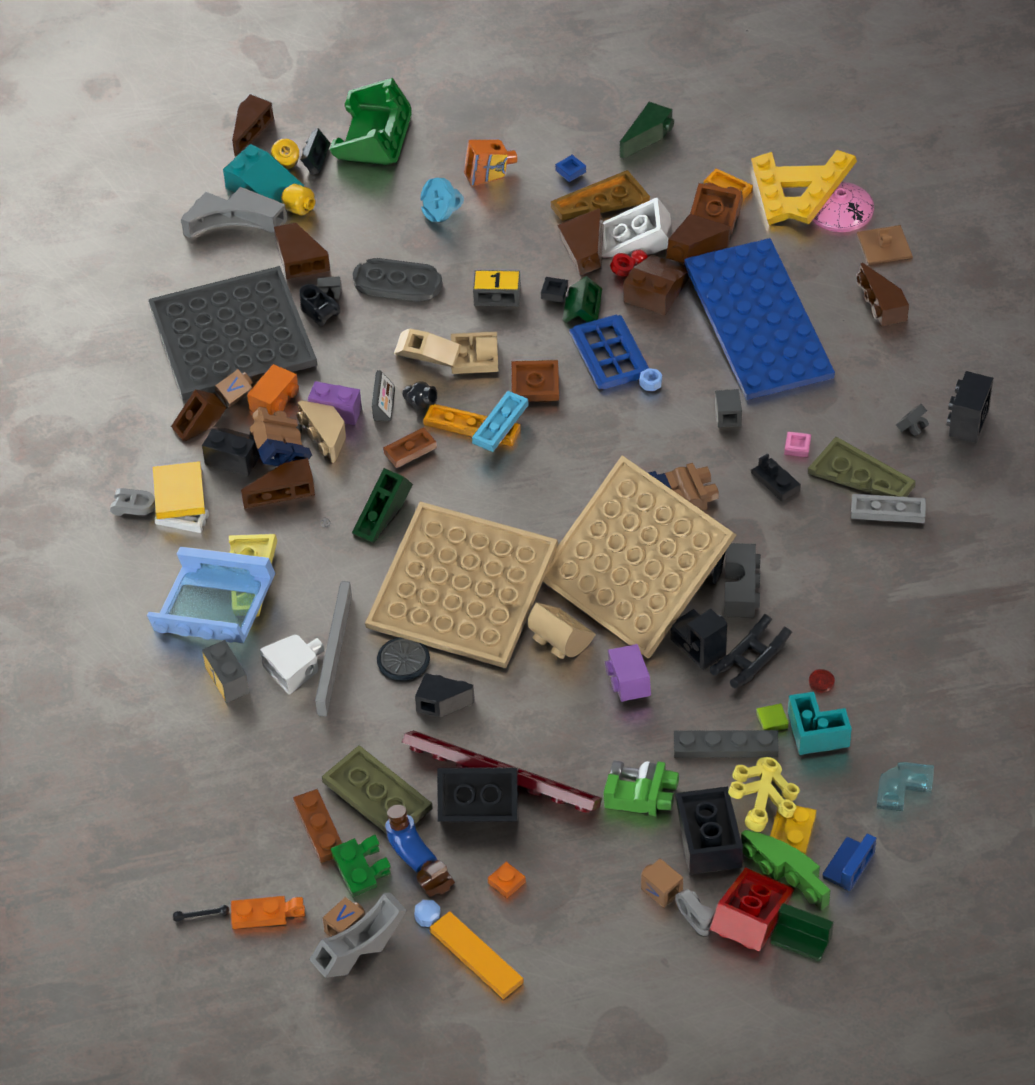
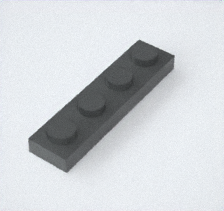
(726, 744)

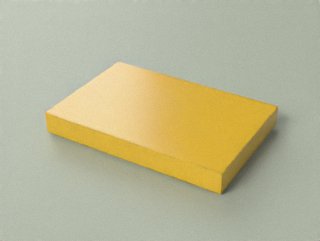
(178, 490)

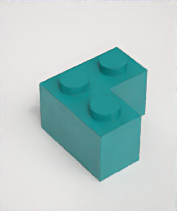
(817, 730)

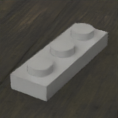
(888, 508)

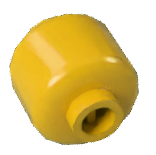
(288, 146)
(298, 199)

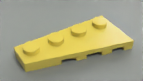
(254, 545)

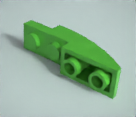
(782, 860)

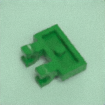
(354, 868)

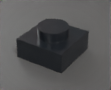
(554, 289)

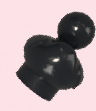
(420, 395)

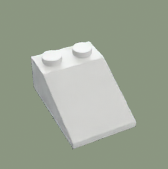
(640, 228)

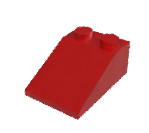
(750, 909)

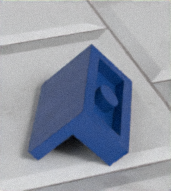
(850, 861)

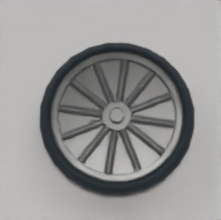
(403, 659)

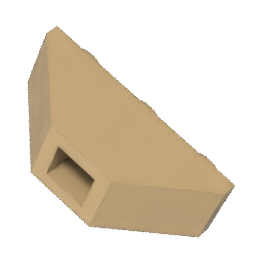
(427, 347)
(323, 426)

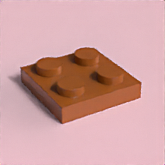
(536, 380)

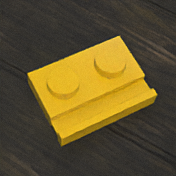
(795, 829)

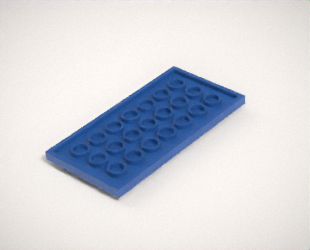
(759, 319)

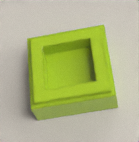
(772, 717)

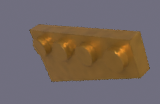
(606, 195)

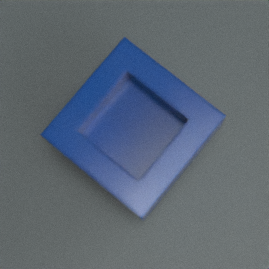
(570, 168)

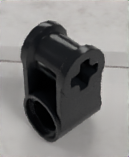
(317, 304)

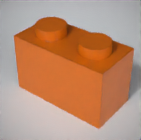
(273, 390)

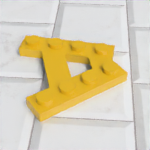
(819, 179)

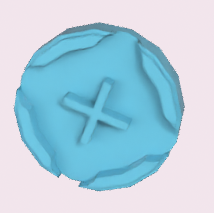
(440, 199)

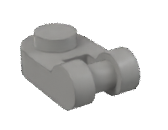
(140, 502)
(696, 914)

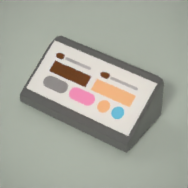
(382, 397)

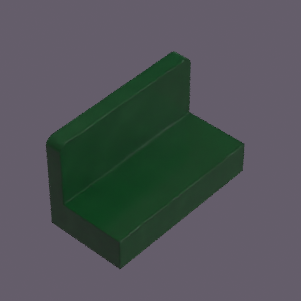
(583, 300)
(802, 932)

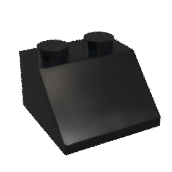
(230, 451)

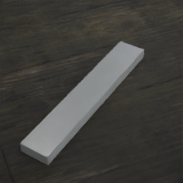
(333, 649)

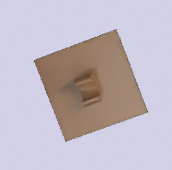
(884, 245)

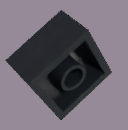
(969, 406)

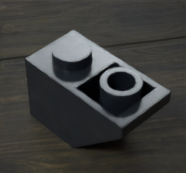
(442, 695)

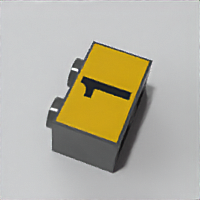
(496, 288)
(225, 671)

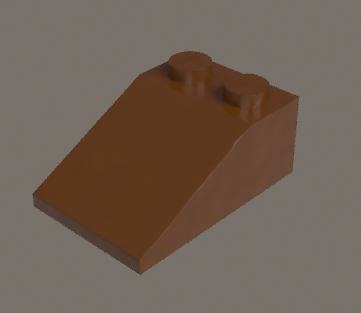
(655, 284)

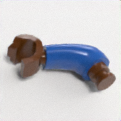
(407, 843)

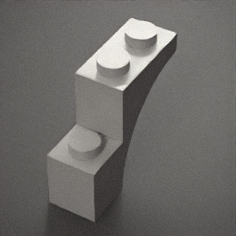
(369, 935)

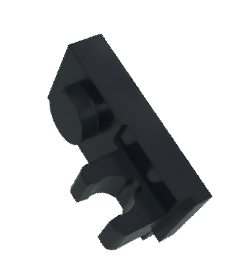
(315, 151)
(775, 478)

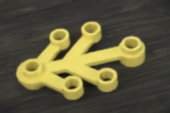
(768, 770)

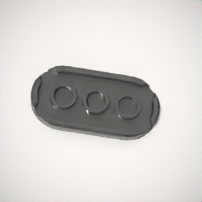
(397, 279)

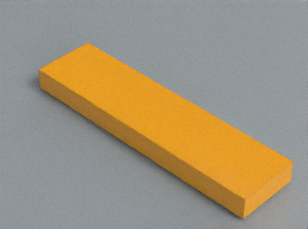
(462, 422)
(476, 955)

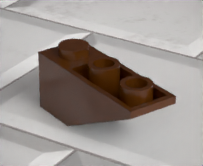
(886, 298)

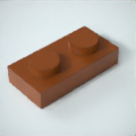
(410, 447)

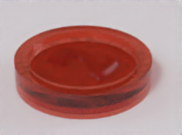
(821, 680)

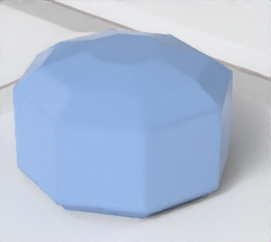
(650, 379)
(427, 913)

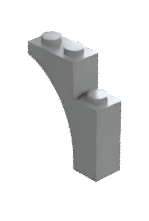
(241, 209)

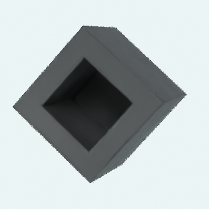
(728, 408)

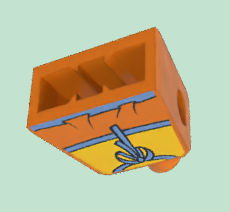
(487, 161)

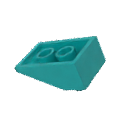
(259, 173)

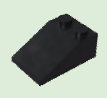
(709, 830)

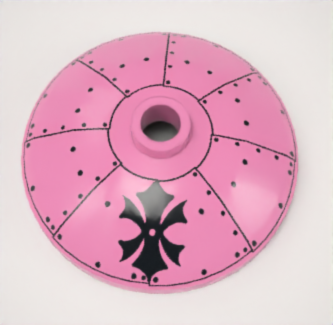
(846, 209)

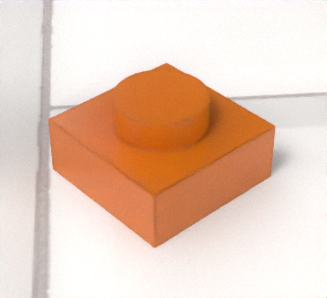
(506, 880)

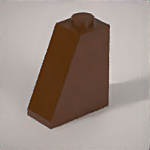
(697, 237)
(584, 240)
(300, 252)

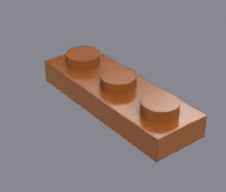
(317, 823)

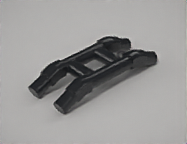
(751, 640)

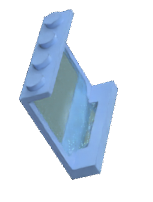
(214, 595)

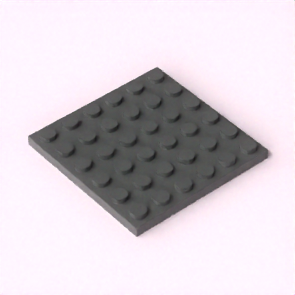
(231, 327)

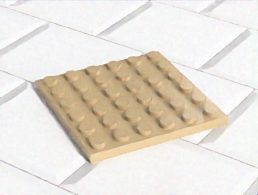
(636, 556)
(462, 584)

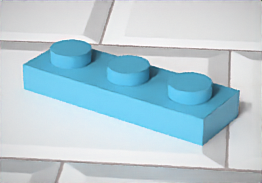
(500, 421)

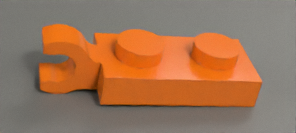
(265, 911)

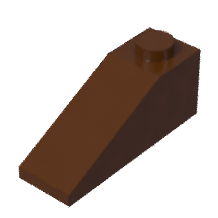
(251, 120)
(281, 484)

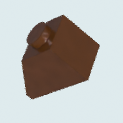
(198, 415)

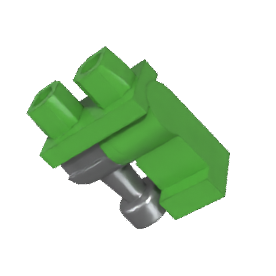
(645, 793)

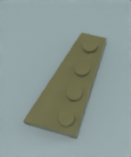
(854, 468)

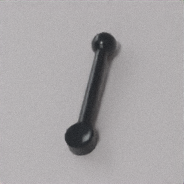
(179, 916)

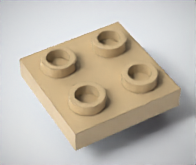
(477, 352)

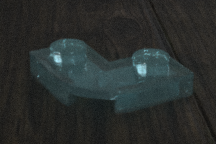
(901, 778)

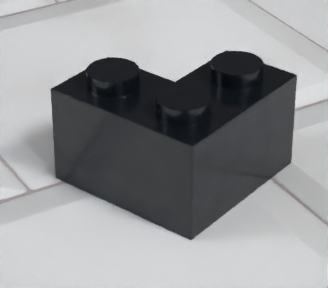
(701, 636)

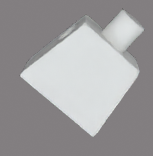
(292, 661)

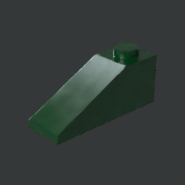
(647, 129)
(382, 505)

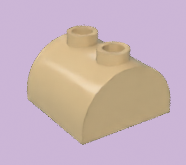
(559, 630)

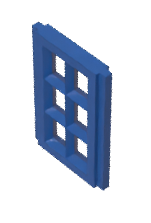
(590, 359)

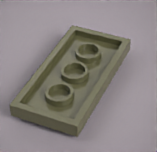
(374, 788)

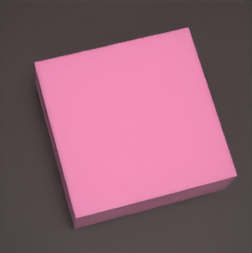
(797, 444)

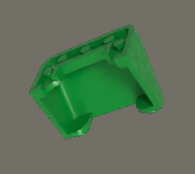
(377, 124)

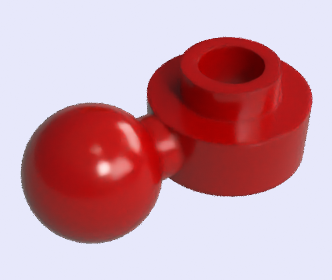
(623, 263)

